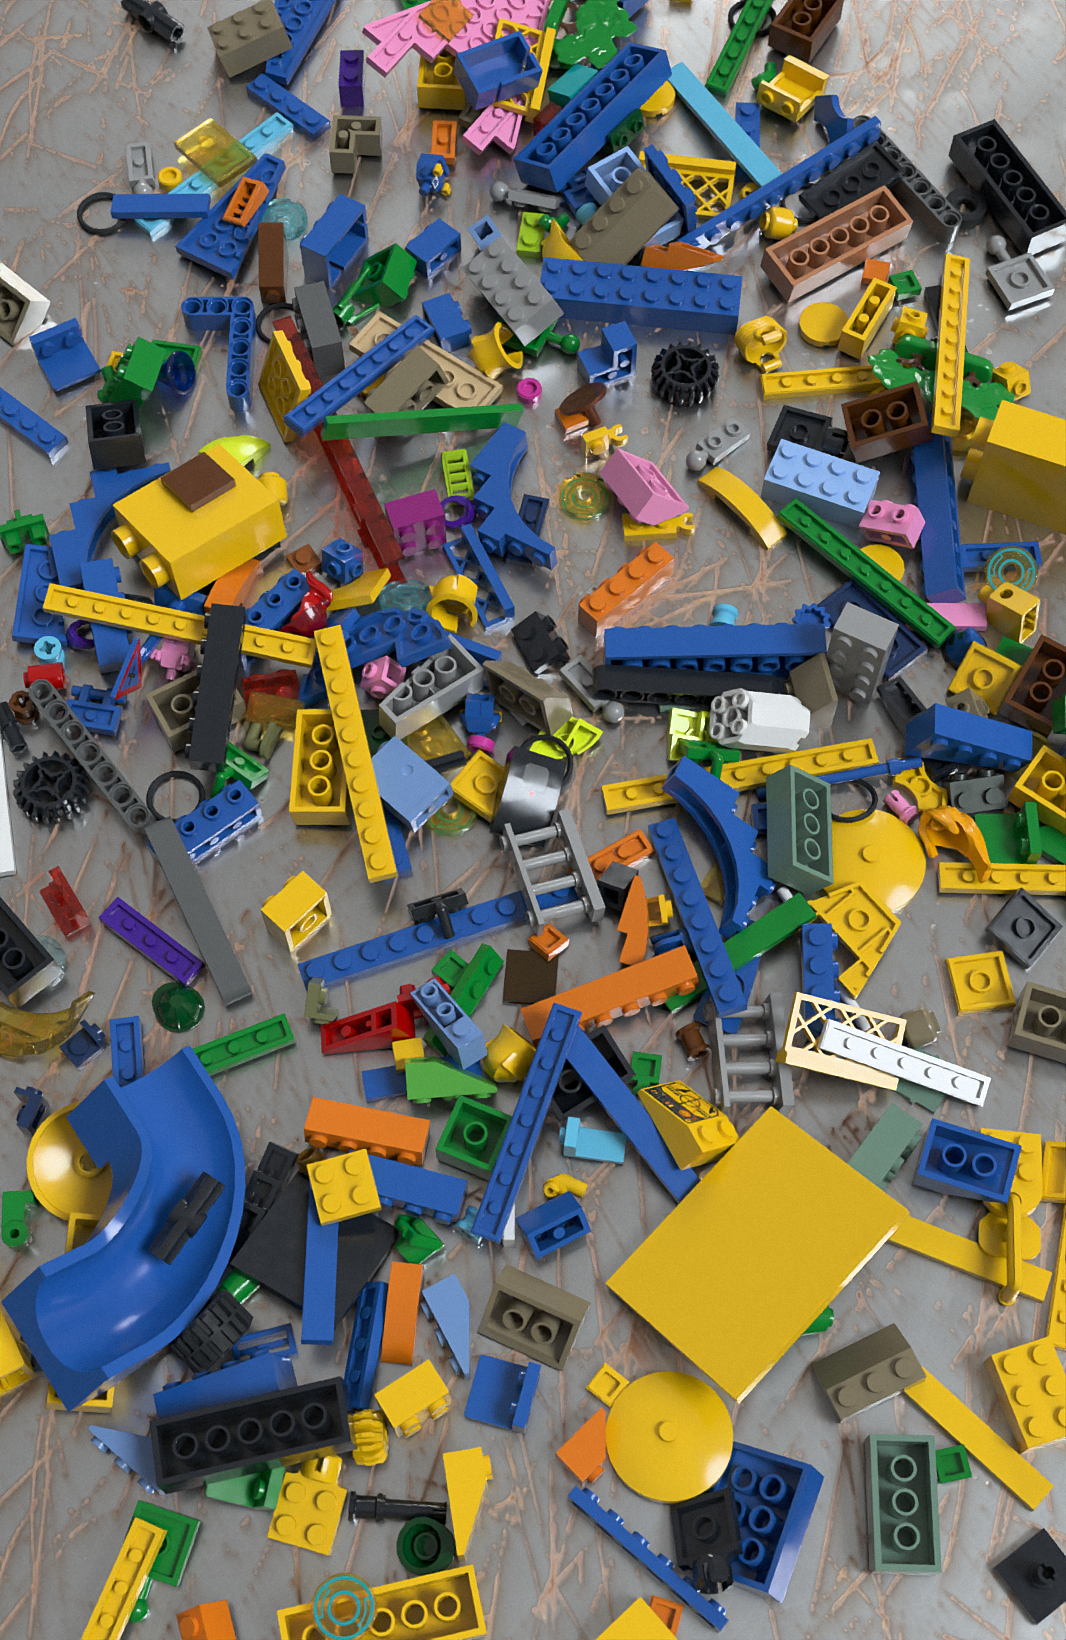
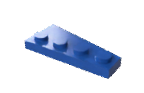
(30, 619)

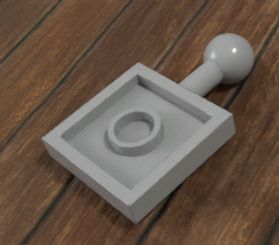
(1016, 279)

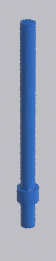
(891, 767)

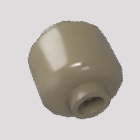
(920, 1027)

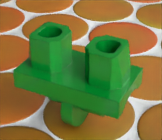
(23, 529)

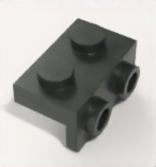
(977, 792)

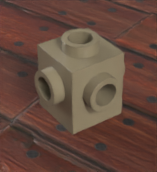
(968, 702)

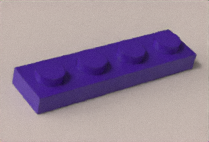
(151, 942)

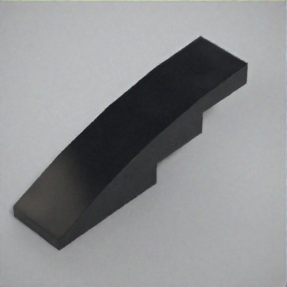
(903, 708)
(263, 1190)

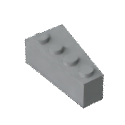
(431, 691)

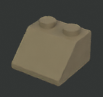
(815, 689)

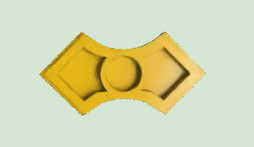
(920, 788)

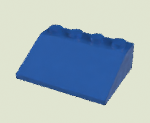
(773, 1513)

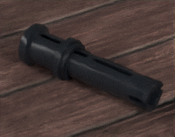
(380, 1508)

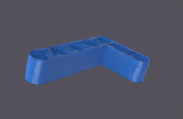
(238, 318)

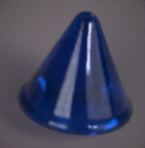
(178, 372)

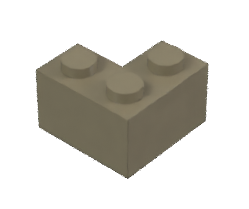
(351, 138)

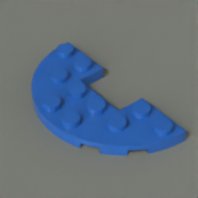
(409, 633)

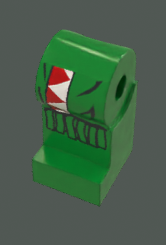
(16, 1219)

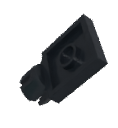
(808, 430)
(707, 1538)

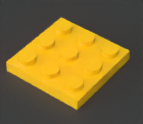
(282, 382)

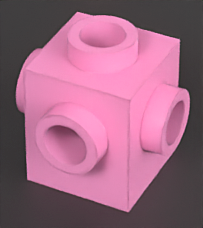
(382, 677)

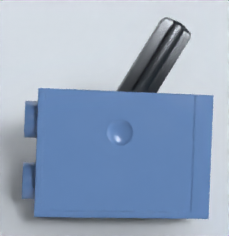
(410, 785)

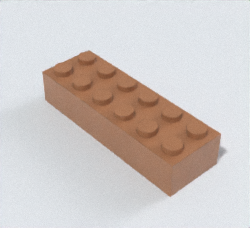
(836, 243)

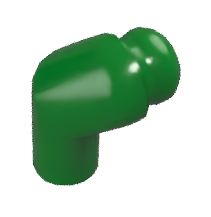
(768, 75)
(545, 221)
(107, 373)

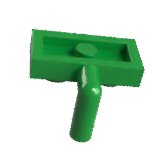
(709, 750)
(240, 767)

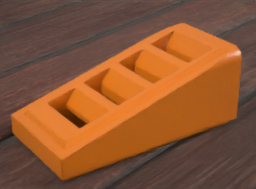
(243, 191)

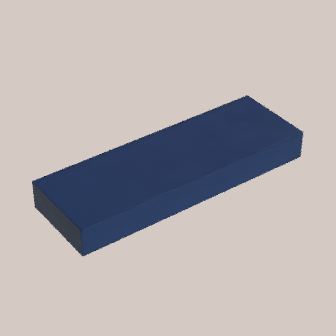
(533, 514)

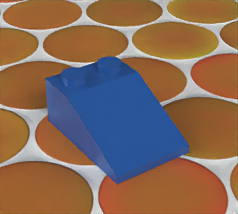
(966, 1163)

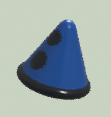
(958, 644)

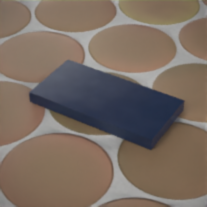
(906, 646)

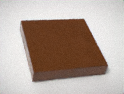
(198, 481)

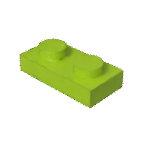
(530, 236)

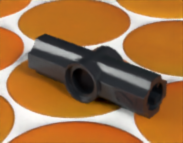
(155, 17)
(186, 1218)

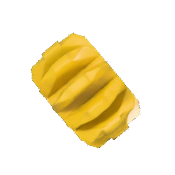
(371, 1437)

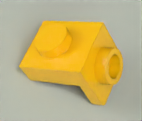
(1014, 378)
(659, 910)

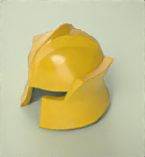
(489, 354)
(454, 595)
(508, 1056)

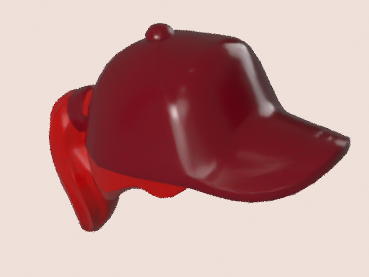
(312, 612)

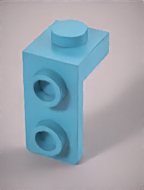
(592, 1143)

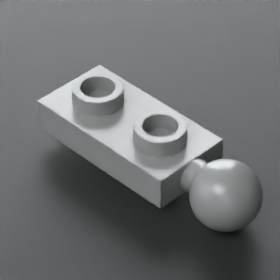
(140, 167)
(499, 191)
(718, 444)
(579, 677)

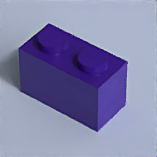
(352, 78)

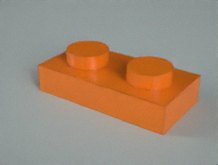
(444, 140)

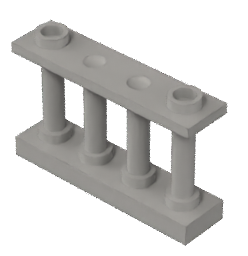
(572, 853)
(782, 1091)

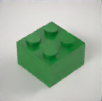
(136, 372)
(473, 1137)

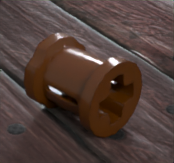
(21, 708)
(693, 1041)

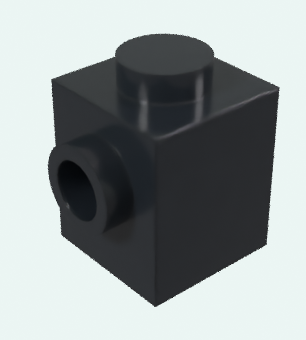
(616, 884)

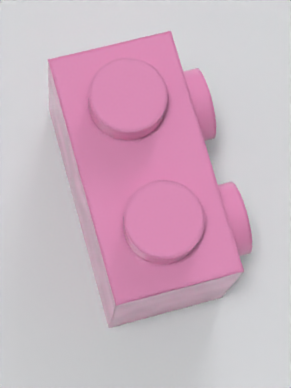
(892, 523)

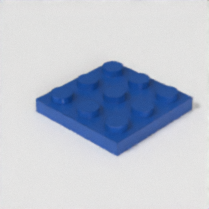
(671, 183)

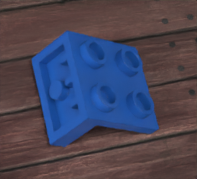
(64, 355)
(502, 1393)

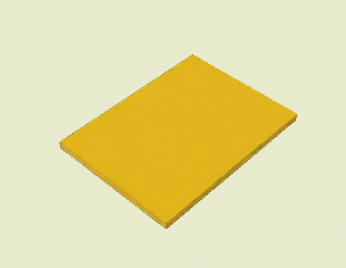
(756, 1252)

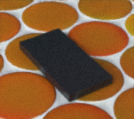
(852, 180)

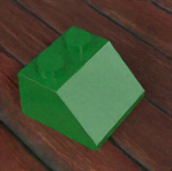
(388, 277)

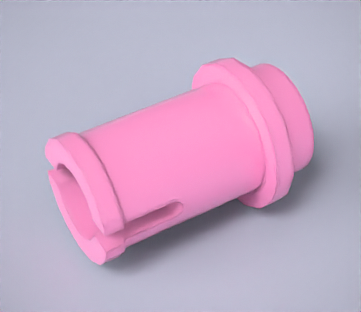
(901, 807)

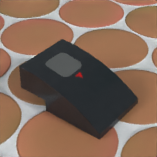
(527, 793)

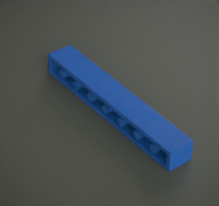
(941, 534)

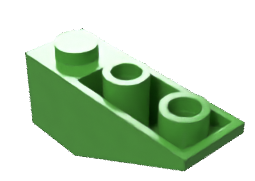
(435, 1078)

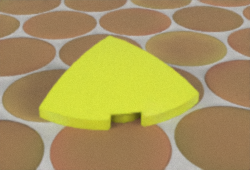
(242, 447)
(686, 725)
(575, 733)

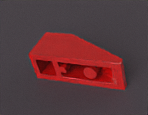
(368, 1030)

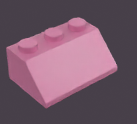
(642, 488)

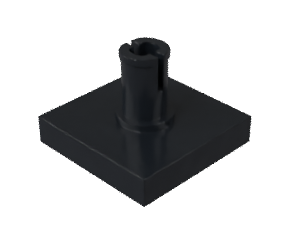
(1035, 1576)

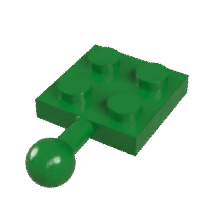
(569, 343)
(173, 1553)

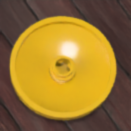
(881, 854)
(63, 1170)
(669, 1437)

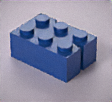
(497, 70)
(334, 240)

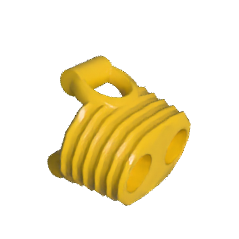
(761, 338)

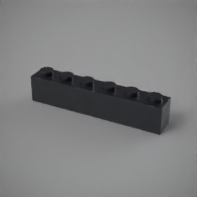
(217, 688)

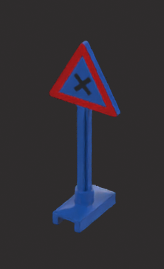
(130, 674)

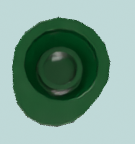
(178, 1007)
(425, 1546)

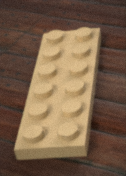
(466, 384)

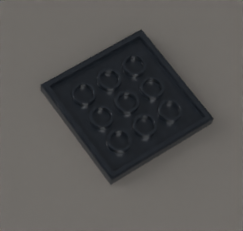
(277, 1250)

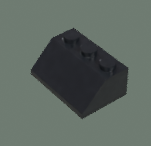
(571, 1093)

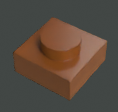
(304, 560)

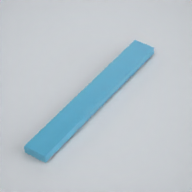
(722, 126)
(256, 141)

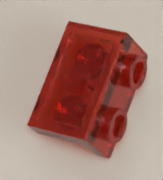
(281, 683)
(64, 904)

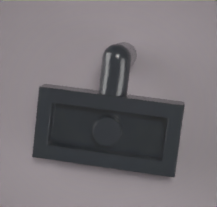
(442, 906)

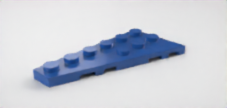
(302, 23)
(223, 244)

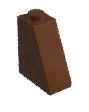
(272, 262)

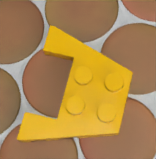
(861, 925)

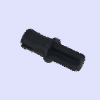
(11, 729)

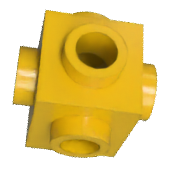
(911, 323)

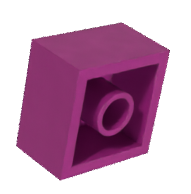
(417, 522)

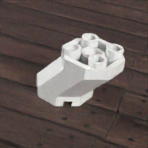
(758, 721)

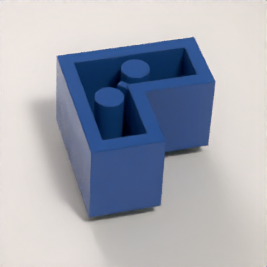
(612, 359)

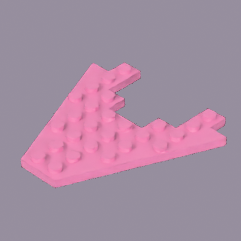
(405, 30)

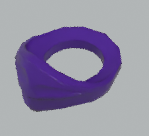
(469, 514)
(76, 641)

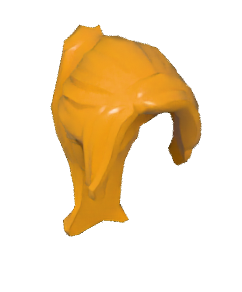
(954, 829)

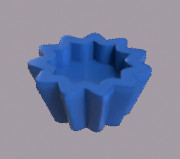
(811, 614)

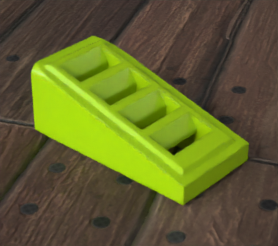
(457, 461)

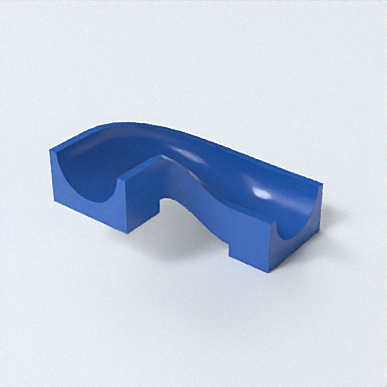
(112, 1300)

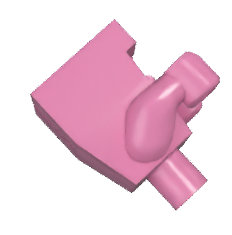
(175, 657)

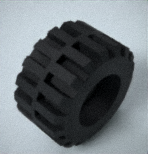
(212, 1332)

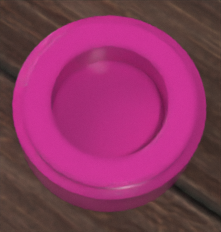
(529, 390)
(482, 743)

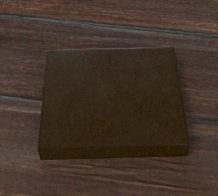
(529, 977)

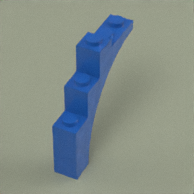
(94, 517)
(503, 527)
(732, 839)

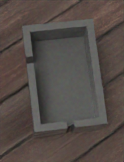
(318, 328)

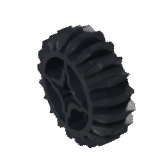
(687, 365)
(67, 774)

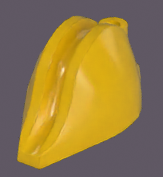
(558, 244)

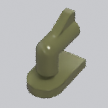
(267, 744)

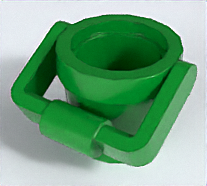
(417, 1239)

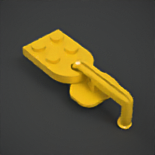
(1008, 1228)

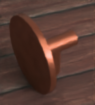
(584, 400)

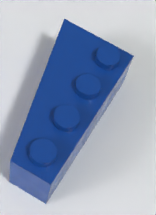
(968, 739)
(235, 1381)

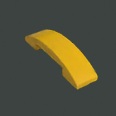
(746, 504)

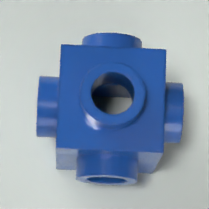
(342, 560)

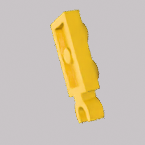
(665, 530)

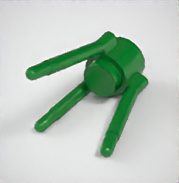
(344, 309)

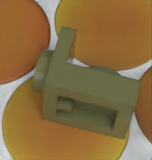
(316, 997)

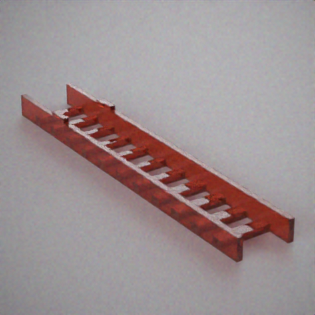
(373, 526)

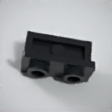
(540, 641)

